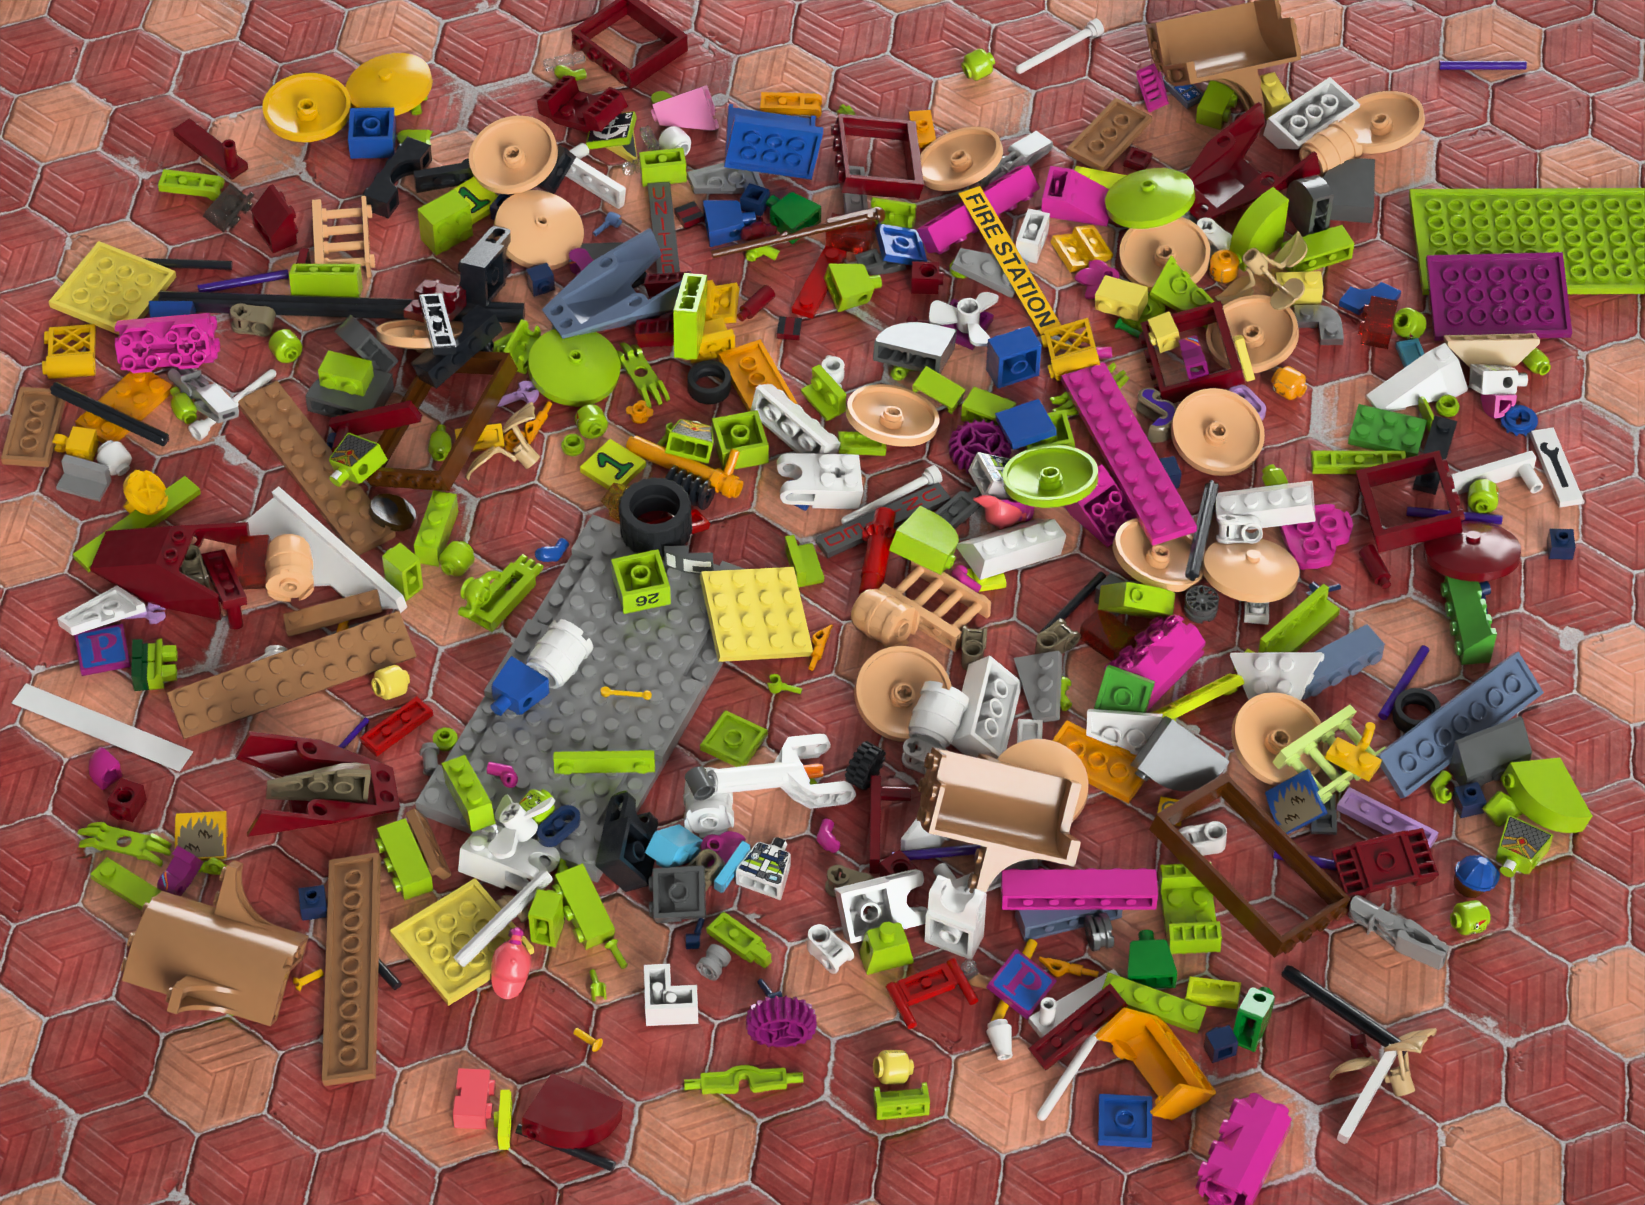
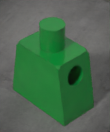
(793, 213)
(1151, 962)
(1256, 1006)

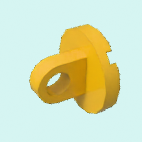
(144, 493)

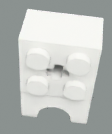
(821, 480)
(501, 871)
(887, 901)
(955, 918)

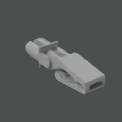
(1023, 152)
(209, 398)
(1403, 934)

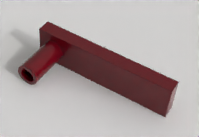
(220, 155)
(374, 420)
(226, 585)
(878, 794)
(1077, 1027)

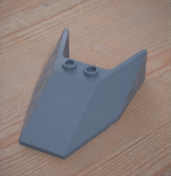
(603, 293)

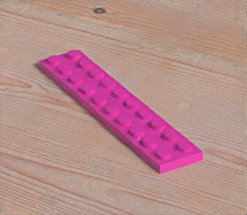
(1128, 454)

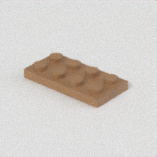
(1109, 135)
(32, 428)

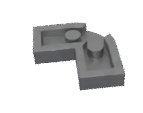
(1323, 318)

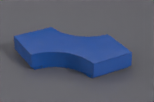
(1355, 298)

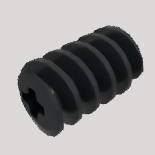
(699, 494)

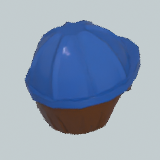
(1475, 876)

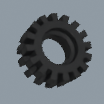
(865, 762)

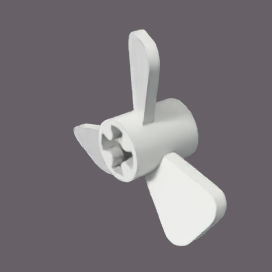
(965, 315)
(517, 823)

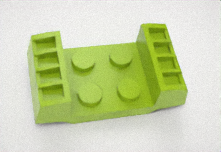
(1188, 912)

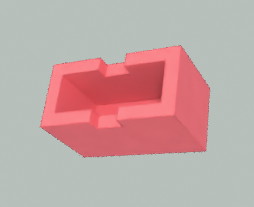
(472, 1103)

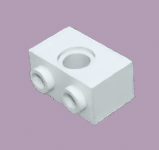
(1033, 235)

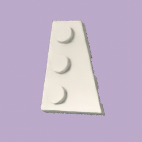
(101, 610)
(1122, 728)

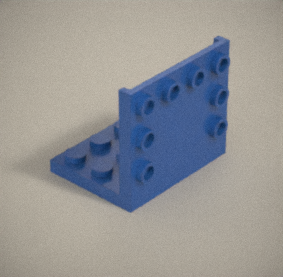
(771, 143)

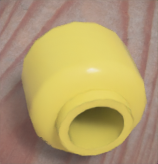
(390, 682)
(893, 1067)

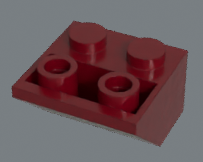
(275, 220)

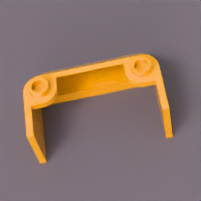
(1160, 1060)

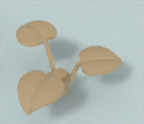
(1257, 263)
(523, 451)
(1400, 1076)

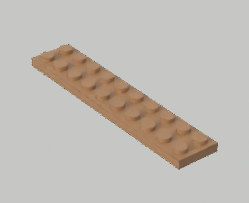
(307, 461)
(291, 675)
(351, 970)

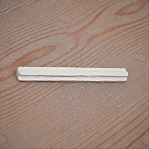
(502, 918)

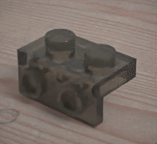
(227, 207)

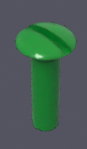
(1120, 324)

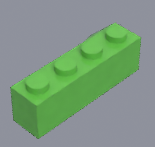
(1469, 621)

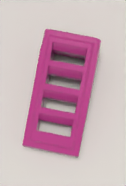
(1147, 76)

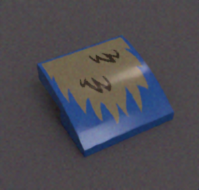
(1295, 802)

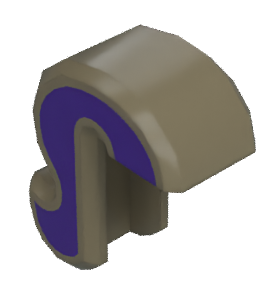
(1158, 411)

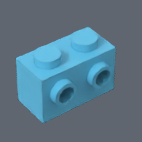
(673, 846)

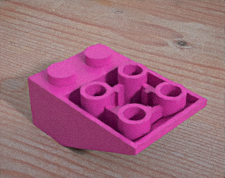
(1074, 197)
(1102, 509)

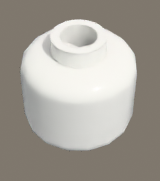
(673, 138)
(115, 456)

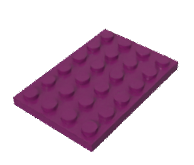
(1498, 294)

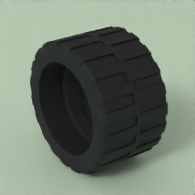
(655, 495)

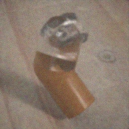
(973, 975)

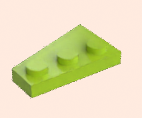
(1177, 289)

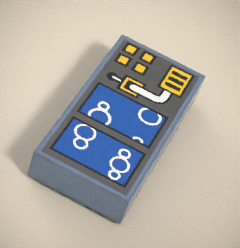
(1187, 95)

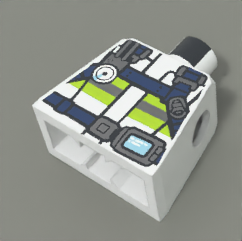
(1496, 379)
(987, 474)
(765, 868)

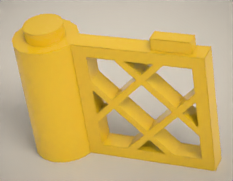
(1074, 357)
(71, 362)

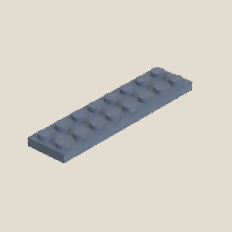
(1482, 705)

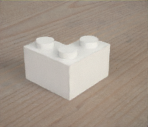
(665, 1002)

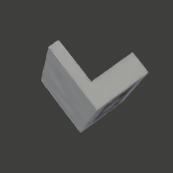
(84, 478)

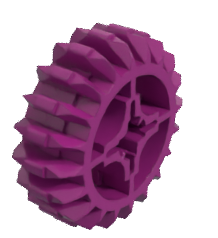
(980, 438)
(781, 1021)

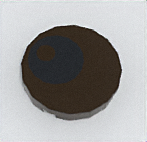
(392, 512)

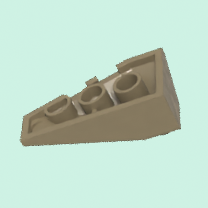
(337, 783)

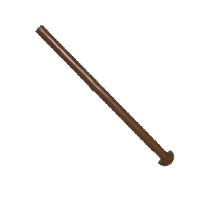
(833, 223)

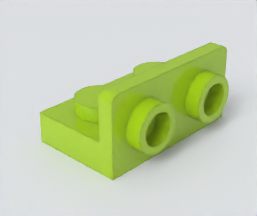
(825, 394)

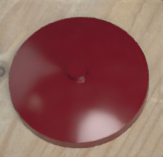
(1475, 555)

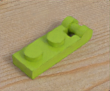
(191, 183)

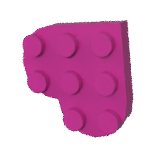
(1316, 542)

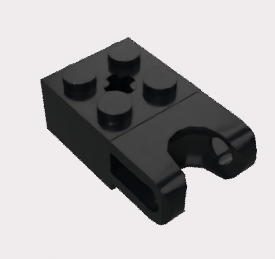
(486, 267)
(624, 843)

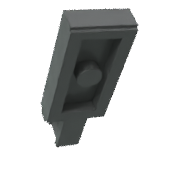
(960, 507)

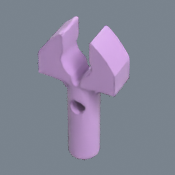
(521, 394)
(153, 618)

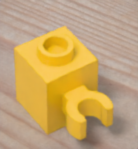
(80, 444)

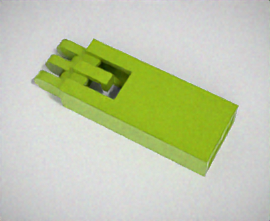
(502, 602)

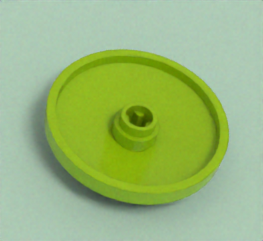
(1150, 198)
(574, 368)
(1050, 476)

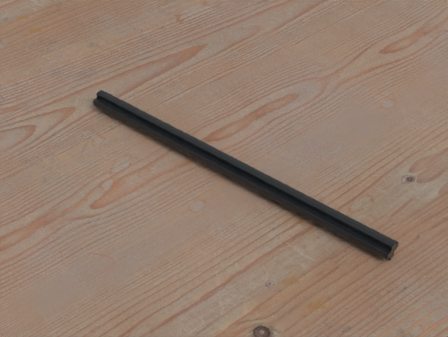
(327, 305)

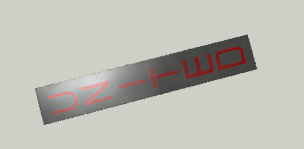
(663, 226)
(851, 534)

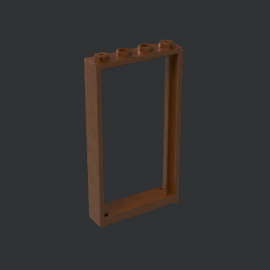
(491, 363)
(1223, 891)

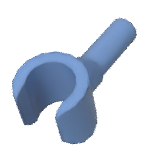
(611, 219)

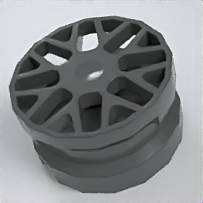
(1201, 605)
(1099, 931)

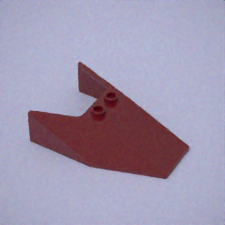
(1229, 182)
(150, 561)
(294, 755)

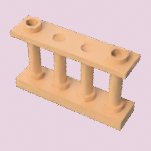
(321, 231)
(931, 622)

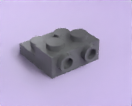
(677, 893)

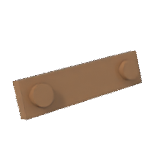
(332, 612)

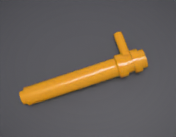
(722, 480)

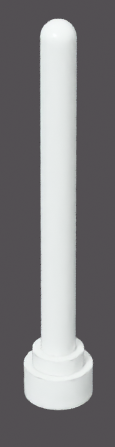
(1093, 29)
(200, 429)
(929, 477)
(1067, 1076)

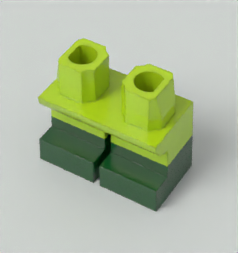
(149, 665)

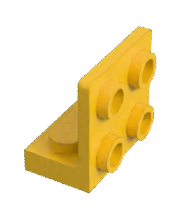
(715, 340)

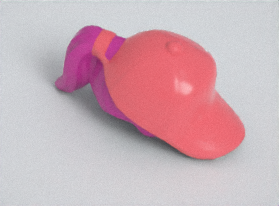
(1004, 512)
(510, 966)

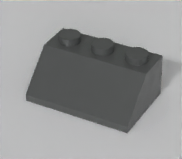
(1489, 752)

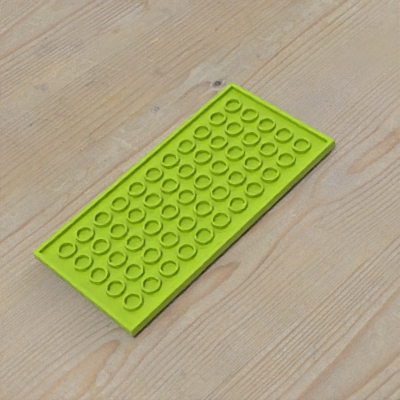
(1593, 227)

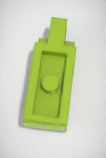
(739, 939)

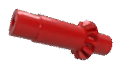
(879, 539)

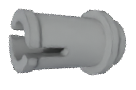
(429, 754)

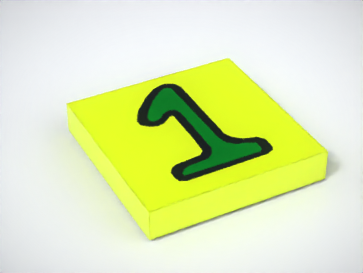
(477, 197)
(612, 465)

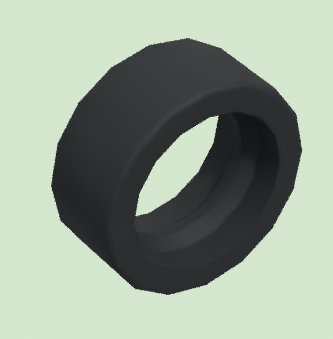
(710, 395)
(1412, 696)

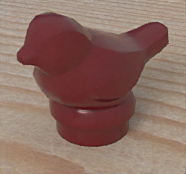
(758, 230)

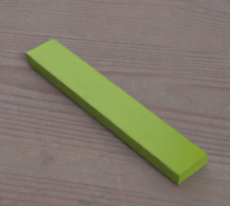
(178, 496)

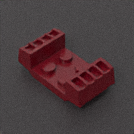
(580, 109)
(658, 330)
(1385, 863)

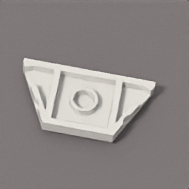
(1276, 671)

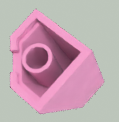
(687, 110)

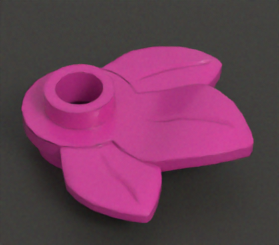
(1094, 275)
(726, 843)

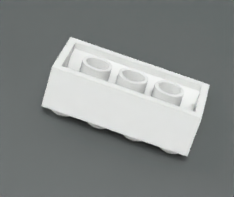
(1309, 115)
(792, 423)
(1271, 504)
(1013, 547)
(990, 711)

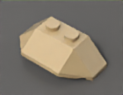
(1492, 348)

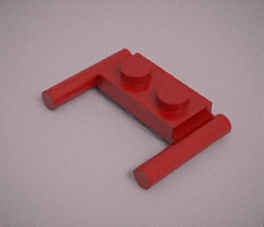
(928, 985)

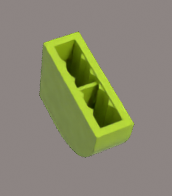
(1261, 226)
(690, 316)
(926, 541)
(1136, 600)
(1547, 794)

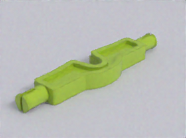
(728, 1081)

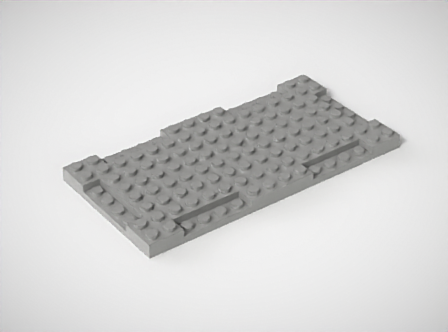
(649, 649)

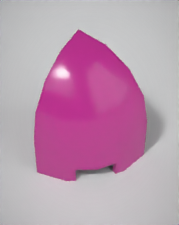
(1497, 404)
(104, 768)

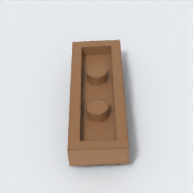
(428, 845)

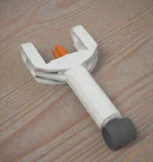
(785, 773)

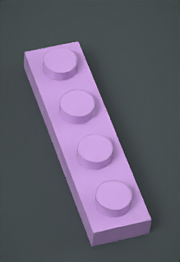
(1380, 816)

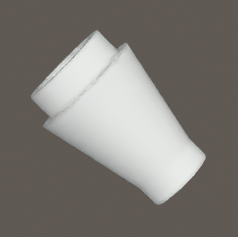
(1000, 1036)

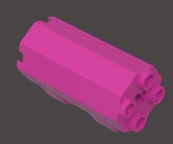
(166, 341)
(1162, 653)
(1244, 1151)

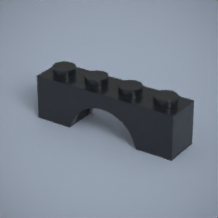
(409, 157)
(478, 330)

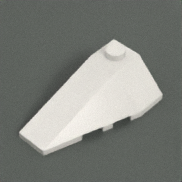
(1429, 376)

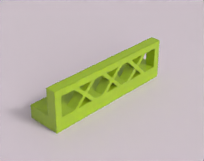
(1301, 624)

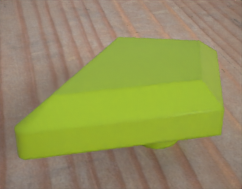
(1500, 807)

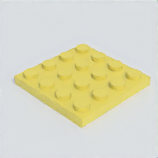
(111, 287)
(756, 614)
(443, 930)

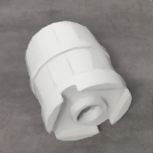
(559, 652)
(937, 714)
(708, 815)

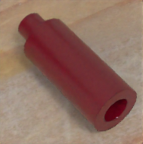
(756, 303)
(1375, 566)

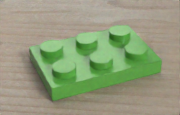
(1386, 431)
(1124, 691)

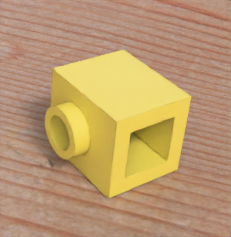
(1163, 332)

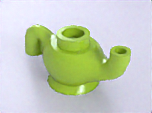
(477, 592)

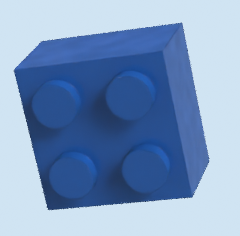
(372, 133)
(1013, 357)

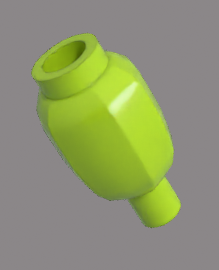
(1537, 362)
(183, 406)
(439, 443)
(1273, 476)

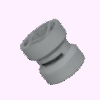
(713, 962)

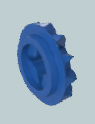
(1528, 420)

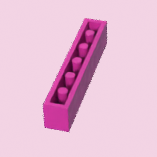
(957, 221)
(1079, 889)

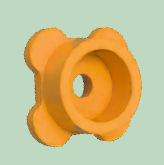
(639, 412)
(511, 440)

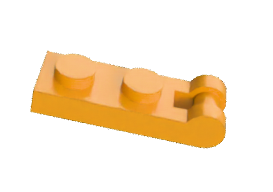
(791, 103)

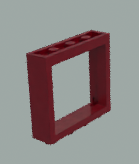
(674, 38)
(884, 129)
(1189, 320)
(1415, 531)

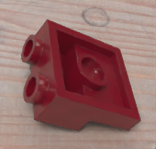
(453, 297)

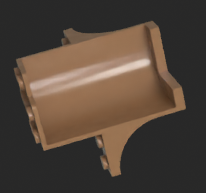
(1225, 47)
(998, 806)
(213, 955)

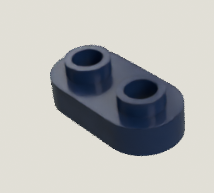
(555, 826)

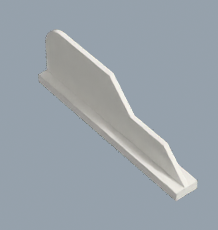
(332, 560)

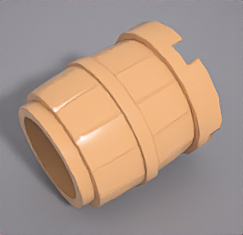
(1333, 146)
(289, 568)
(884, 618)

